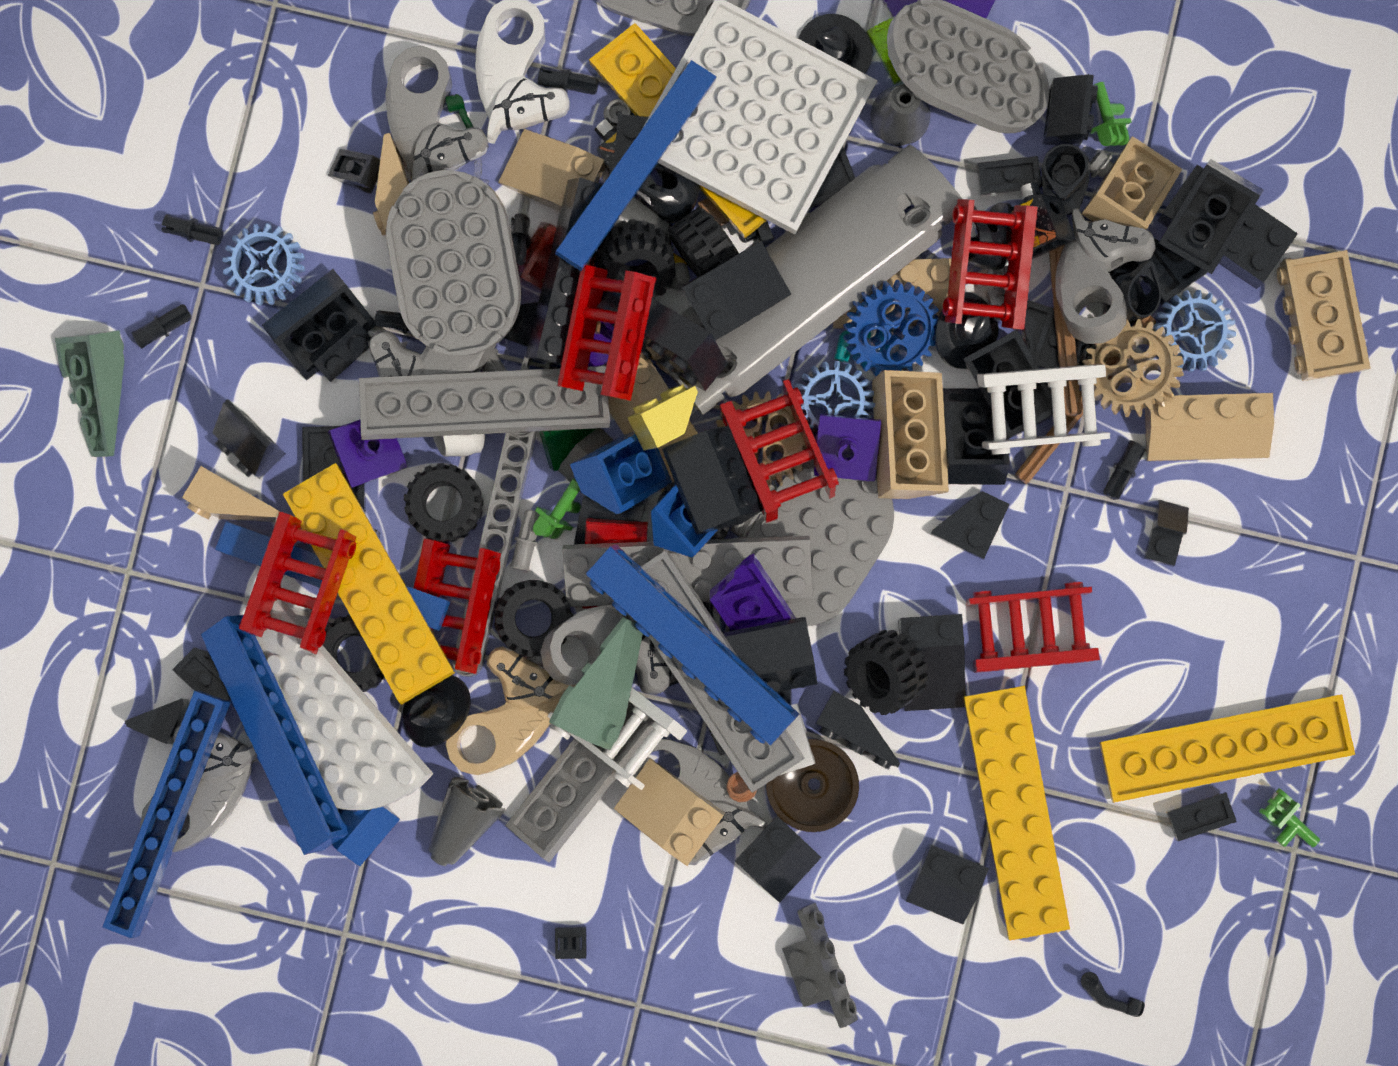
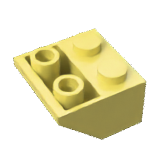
(663, 420)

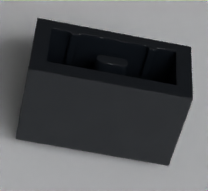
(1069, 109)

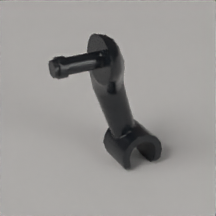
(1093, 986)

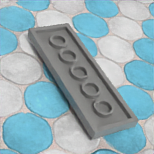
(569, 793)

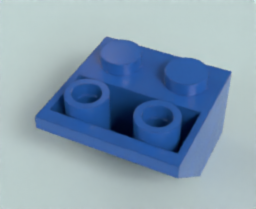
(365, 831)

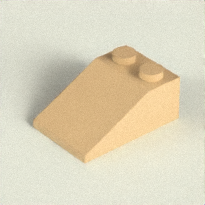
(544, 165)
(390, 182)
(1133, 187)
(222, 499)
(669, 812)

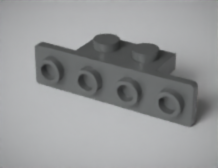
(817, 969)

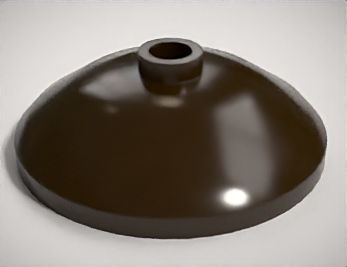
(819, 808)

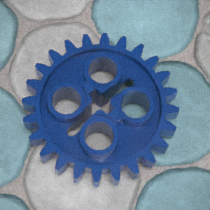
(871, 316)

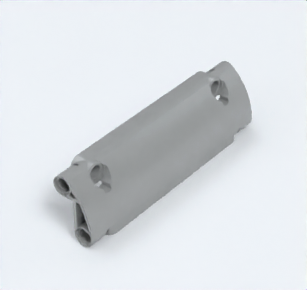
(834, 257)

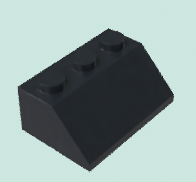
(314, 319)
(1004, 356)
(712, 480)
(777, 653)

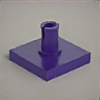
(849, 445)
(365, 459)

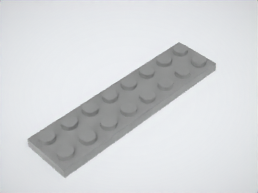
(477, 404)
(783, 558)
(753, 760)

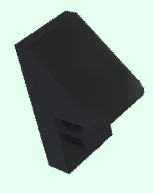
(356, 170)
(1166, 533)

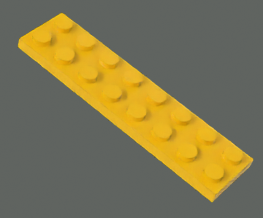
(639, 76)
(372, 587)
(1227, 748)
(1016, 813)

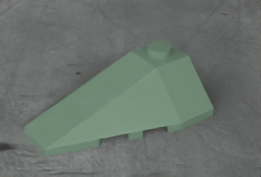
(96, 374)
(601, 698)

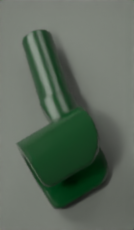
(456, 103)

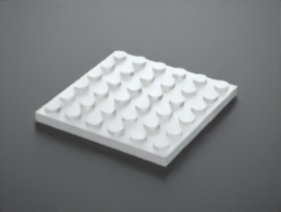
(769, 117)

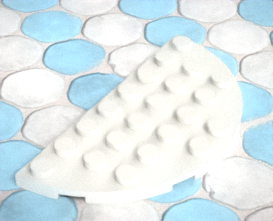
(348, 737)

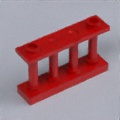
(1019, 257)
(627, 335)
(760, 472)
(277, 562)
(429, 579)
(1020, 656)

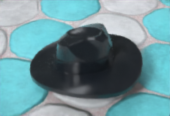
(840, 39)
(960, 340)
(437, 712)

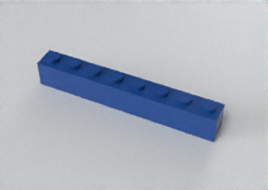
(692, 644)
(274, 735)
(166, 814)

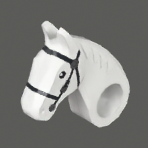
(501, 68)

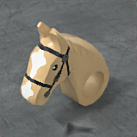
(517, 724)

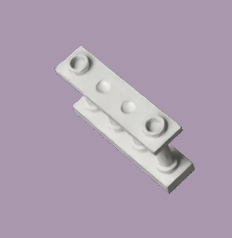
(1026, 382)
(642, 711)

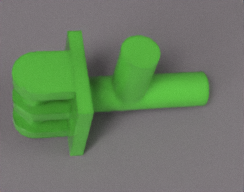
(1113, 130)
(551, 523)
(1281, 812)

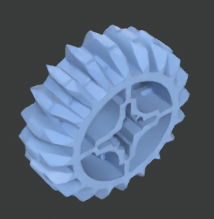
(254, 273)
(1192, 318)
(847, 402)

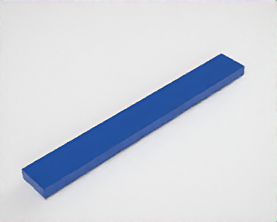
(635, 165)
(252, 547)

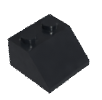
(777, 859)
(947, 884)

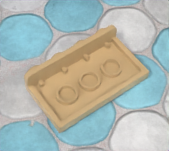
(1323, 315)

